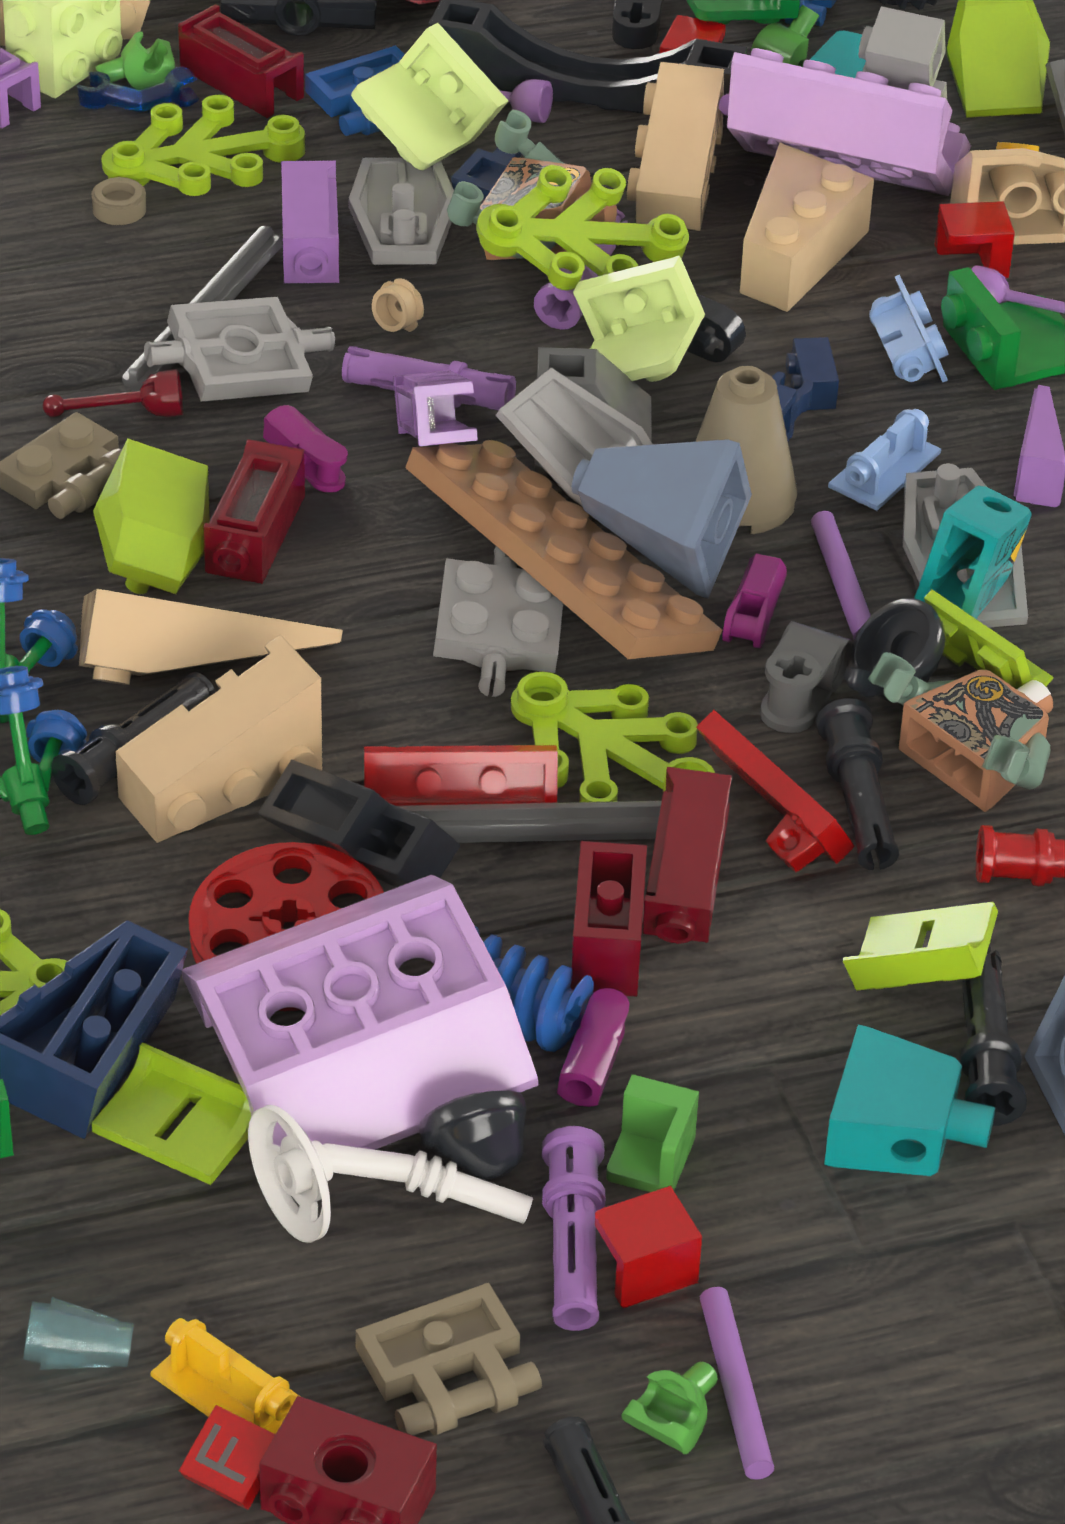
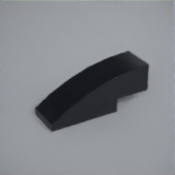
(360, 823)

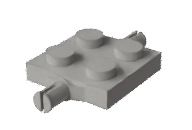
(239, 348)
(497, 620)

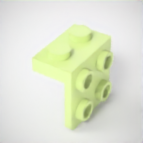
(63, 38)
(430, 100)
(642, 317)

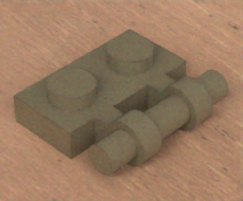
(62, 466)
(441, 1342)

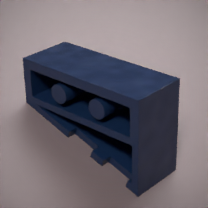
(84, 1029)

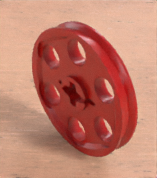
(272, 900)

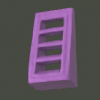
(1042, 454)

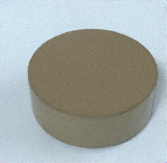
(118, 201)

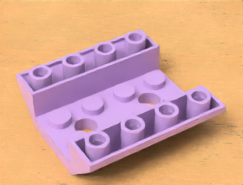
(845, 120)
(372, 1039)

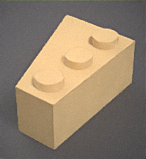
(677, 143)
(802, 226)
(224, 748)

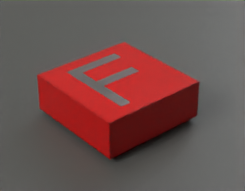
(228, 1457)

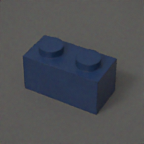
(814, 361)

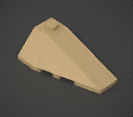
(1026, 182)
(151, 635)

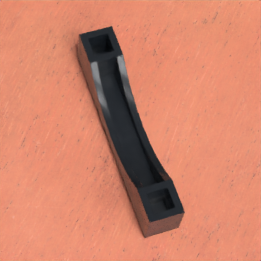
(514, 55)

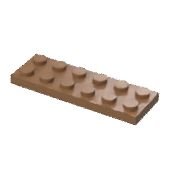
(564, 550)

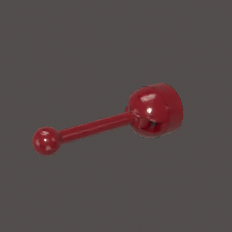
(159, 395)

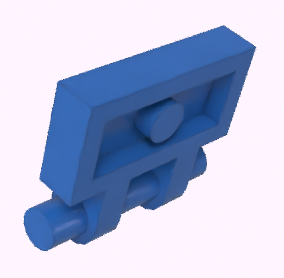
(333, 87)

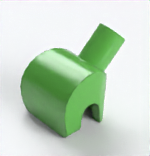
(790, 40)
(141, 65)
(673, 1406)

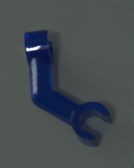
(104, 92)

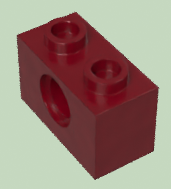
(609, 915)
(321, 1447)

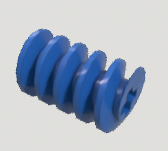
(543, 1006)

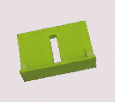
(982, 647)
(894, 944)
(156, 1096)

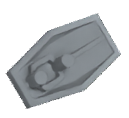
(401, 210)
(566, 424)
(925, 501)

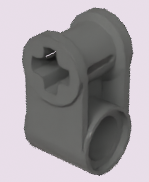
(803, 676)

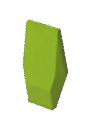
(998, 57)
(153, 517)

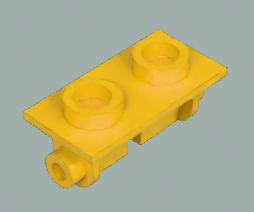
(213, 1374)

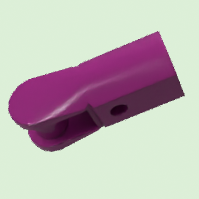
(322, 454)
(755, 600)
(594, 1048)

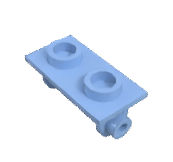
(906, 340)
(881, 468)

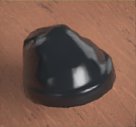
(900, 628)
(478, 1132)

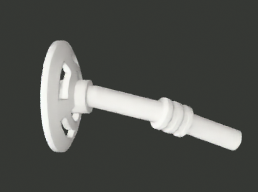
(304, 1167)

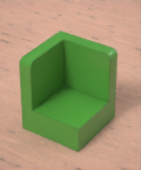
(654, 1135)

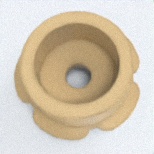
(397, 306)

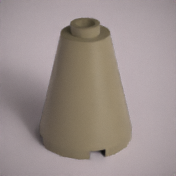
(750, 413)

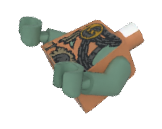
(519, 179)
(971, 729)

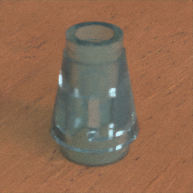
(75, 1337)

